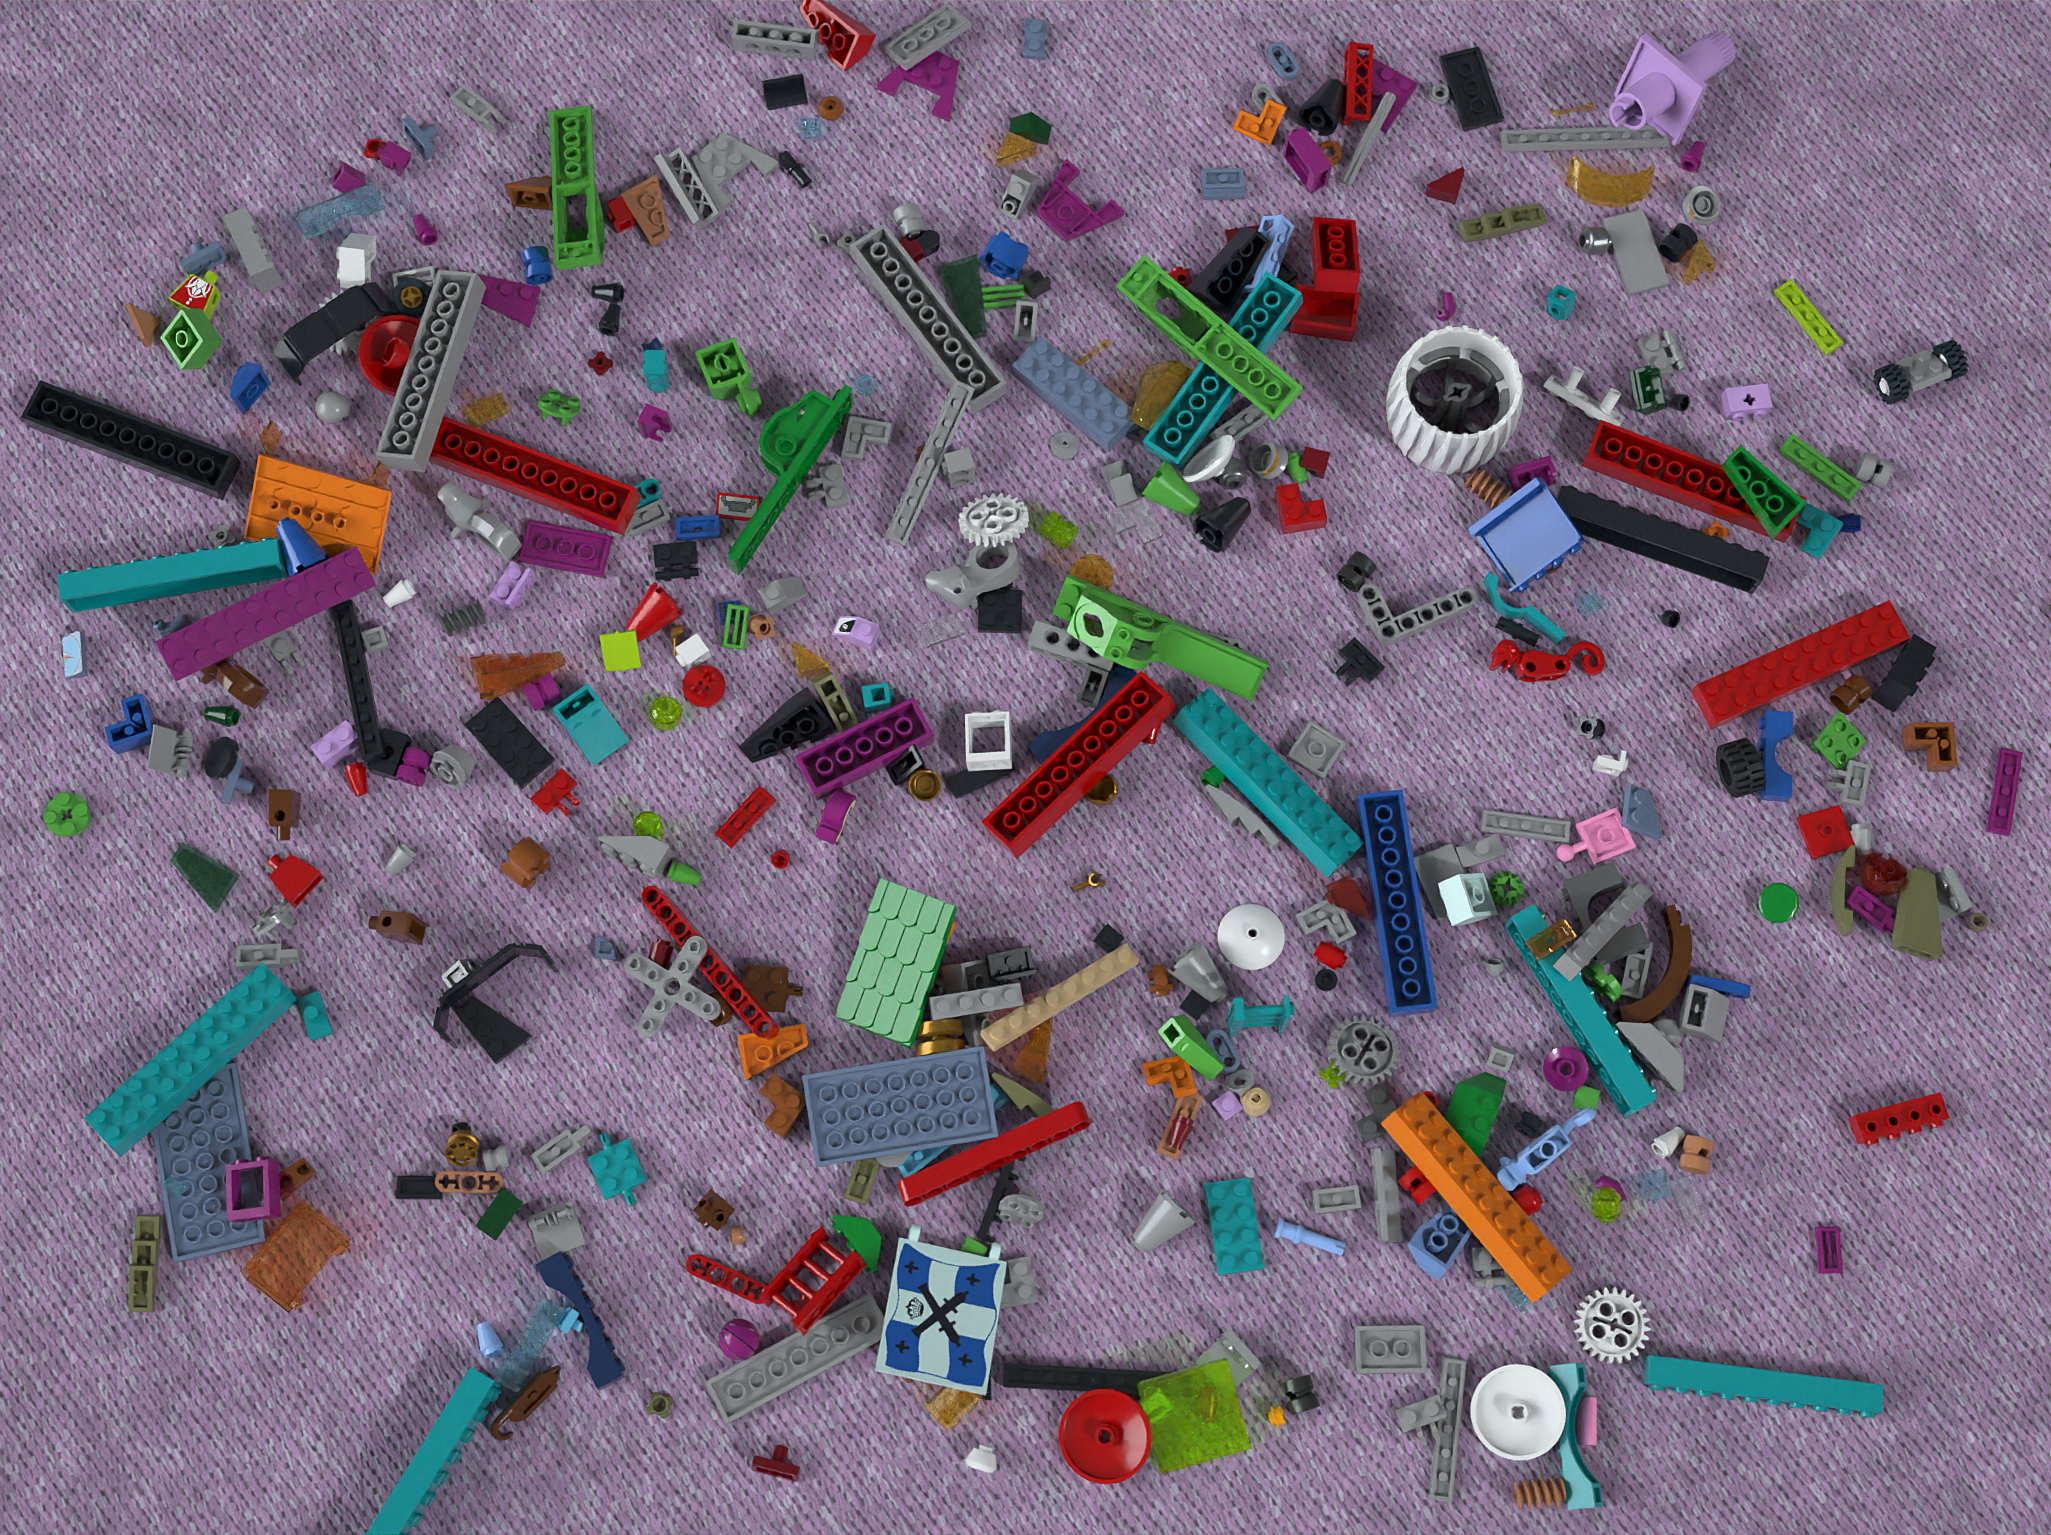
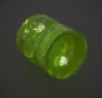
(1058, 530)
(649, 824)

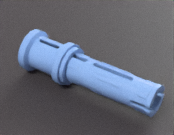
(1299, 1234)

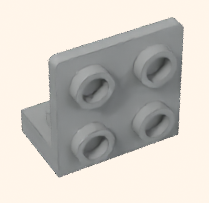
(1950, 895)
(1239, 1357)

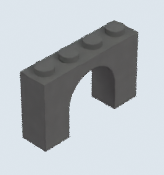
(1582, 892)

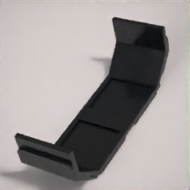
(330, 325)
(475, 979)

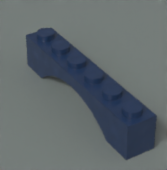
(1050, 741)
(602, 1363)

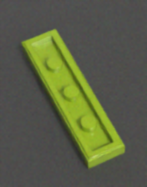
(1808, 317)

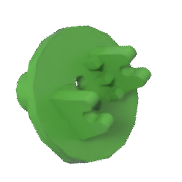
(559, 405)

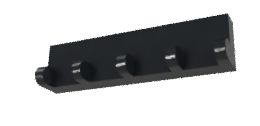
(994, 1202)

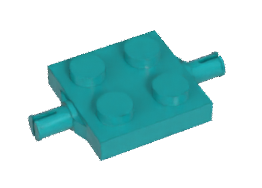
(617, 1169)

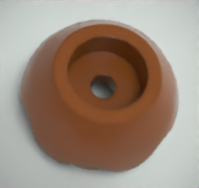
(830, 114)

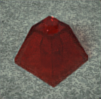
(1348, 898)

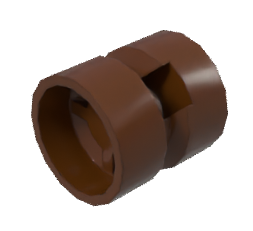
(1851, 694)

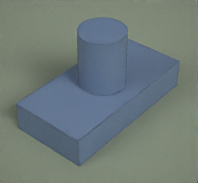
(420, 137)
(203, 258)
(236, 782)

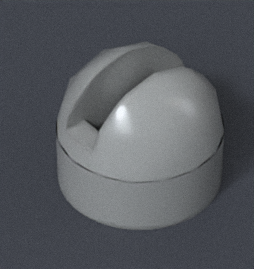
(1494, 966)

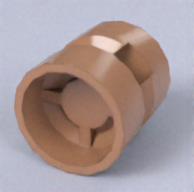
(1696, 1155)

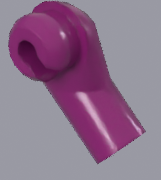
(1448, 309)
(1606, 1181)

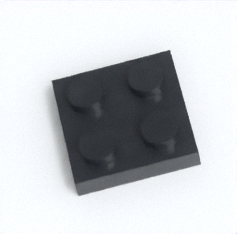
(1000, 611)

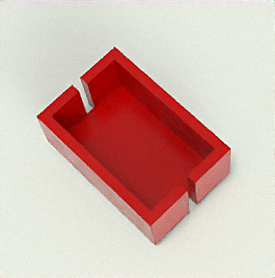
(1326, 314)

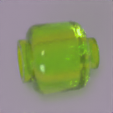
(1606, 1204)

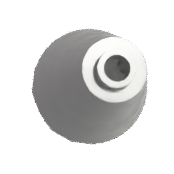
(1199, 973)
(1162, 1222)

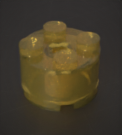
(1096, 567)

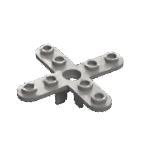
(661, 979)

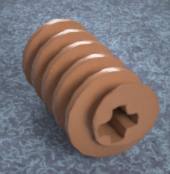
(1487, 488)
(1539, 1492)

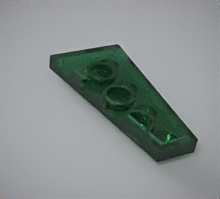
(965, 293)

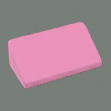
(1587, 1422)

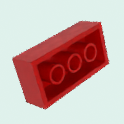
(1335, 255)

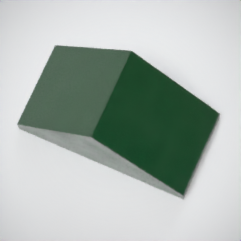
(1031, 128)

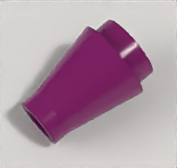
(1692, 158)
(425, 231)

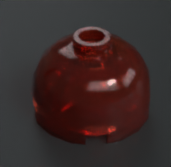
(1882, 875)

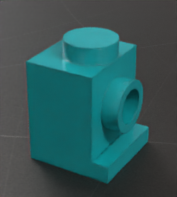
(1560, 308)
(870, 692)

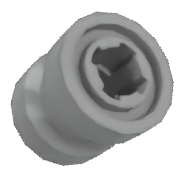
(496, 1158)

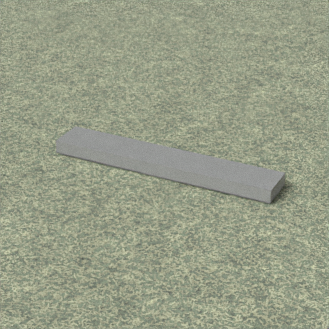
(1446, 1449)

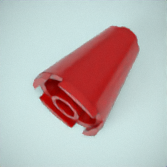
(653, 613)

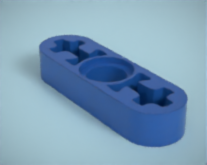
(1724, 987)

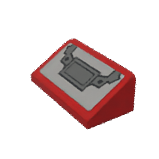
(736, 506)

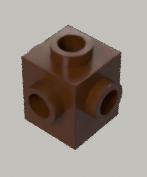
(713, 1210)

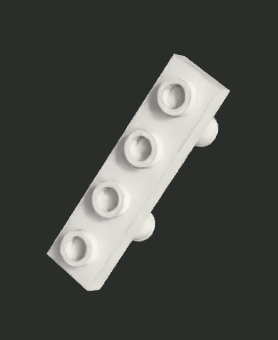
(1577, 398)

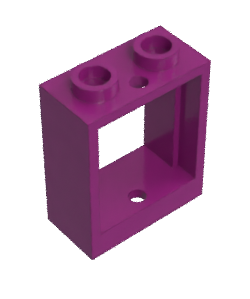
(1307, 159)
(271, 1182)

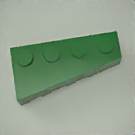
(1763, 491)

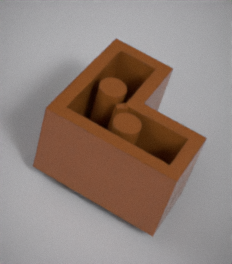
(1936, 740)
(789, 1105)

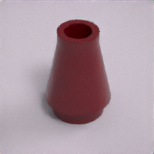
(1180, 1131)

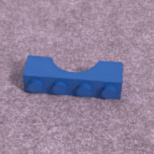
(1774, 727)

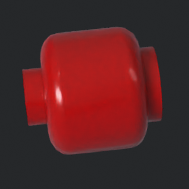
(1527, 1198)

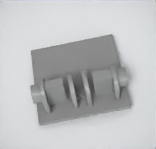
(170, 751)
(556, 1230)

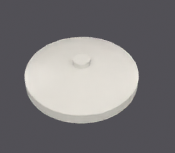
(1518, 1412)

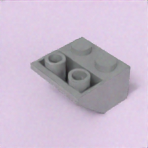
(1703, 1013)

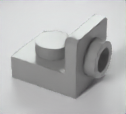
(459, 971)

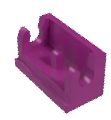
(652, 420)
(1524, 473)

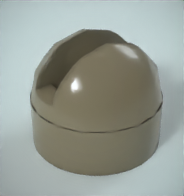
(1978, 918)

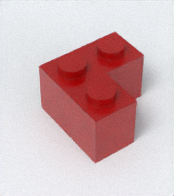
(1297, 515)

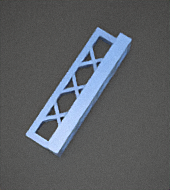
(1272, 258)

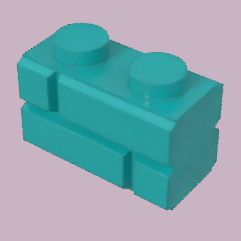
(656, 370)

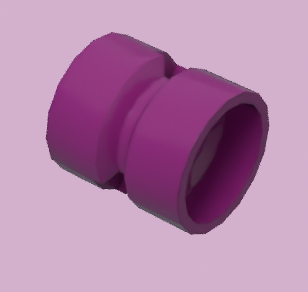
(542, 692)
(414, 766)

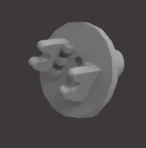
(272, 917)
(1021, 1208)

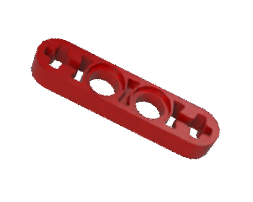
(726, 1282)

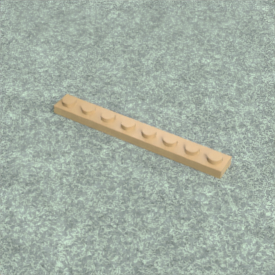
(1059, 997)

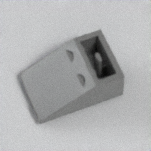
(640, 852)

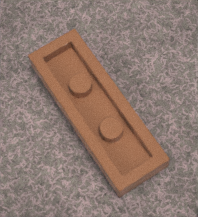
(1186, 1107)

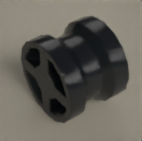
(1528, 1124)

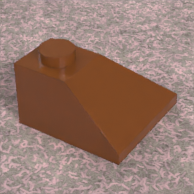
(532, 193)

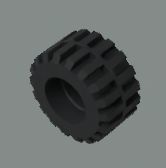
(1740, 767)

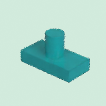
(315, 1016)

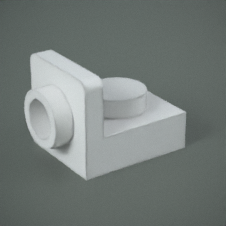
(1610, 766)

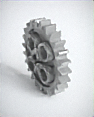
(1345, 1040)

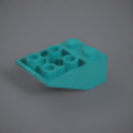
(590, 724)

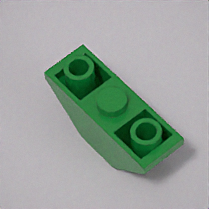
(861, 1239)

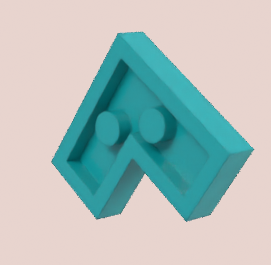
(1822, 528)

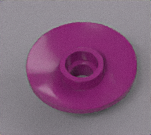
(1576, 1066)

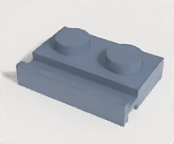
(1222, 183)

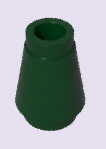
(222, 715)

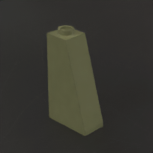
(1917, 917)

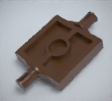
(769, 986)

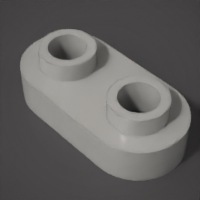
(1267, 91)

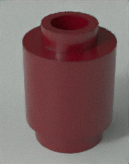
(661, 953)

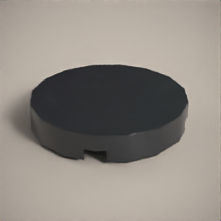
(221, 758)

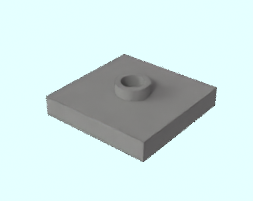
(1316, 750)

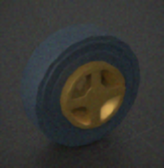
(404, 298)

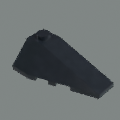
(794, 722)

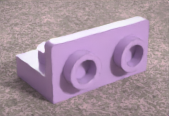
(512, 585)

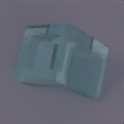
(1655, 1186)

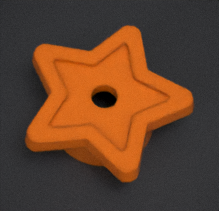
(1716, 528)

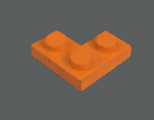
(1263, 127)
(1173, 1070)

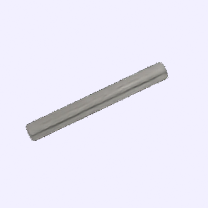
(1368, 139)

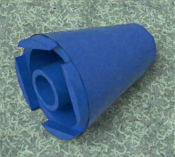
(298, 547)

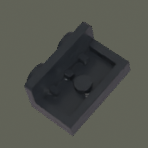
(1010, 964)

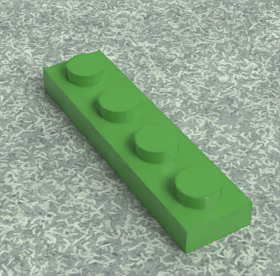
(1820, 468)

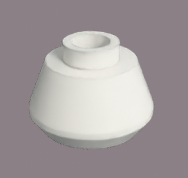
(982, 1459)

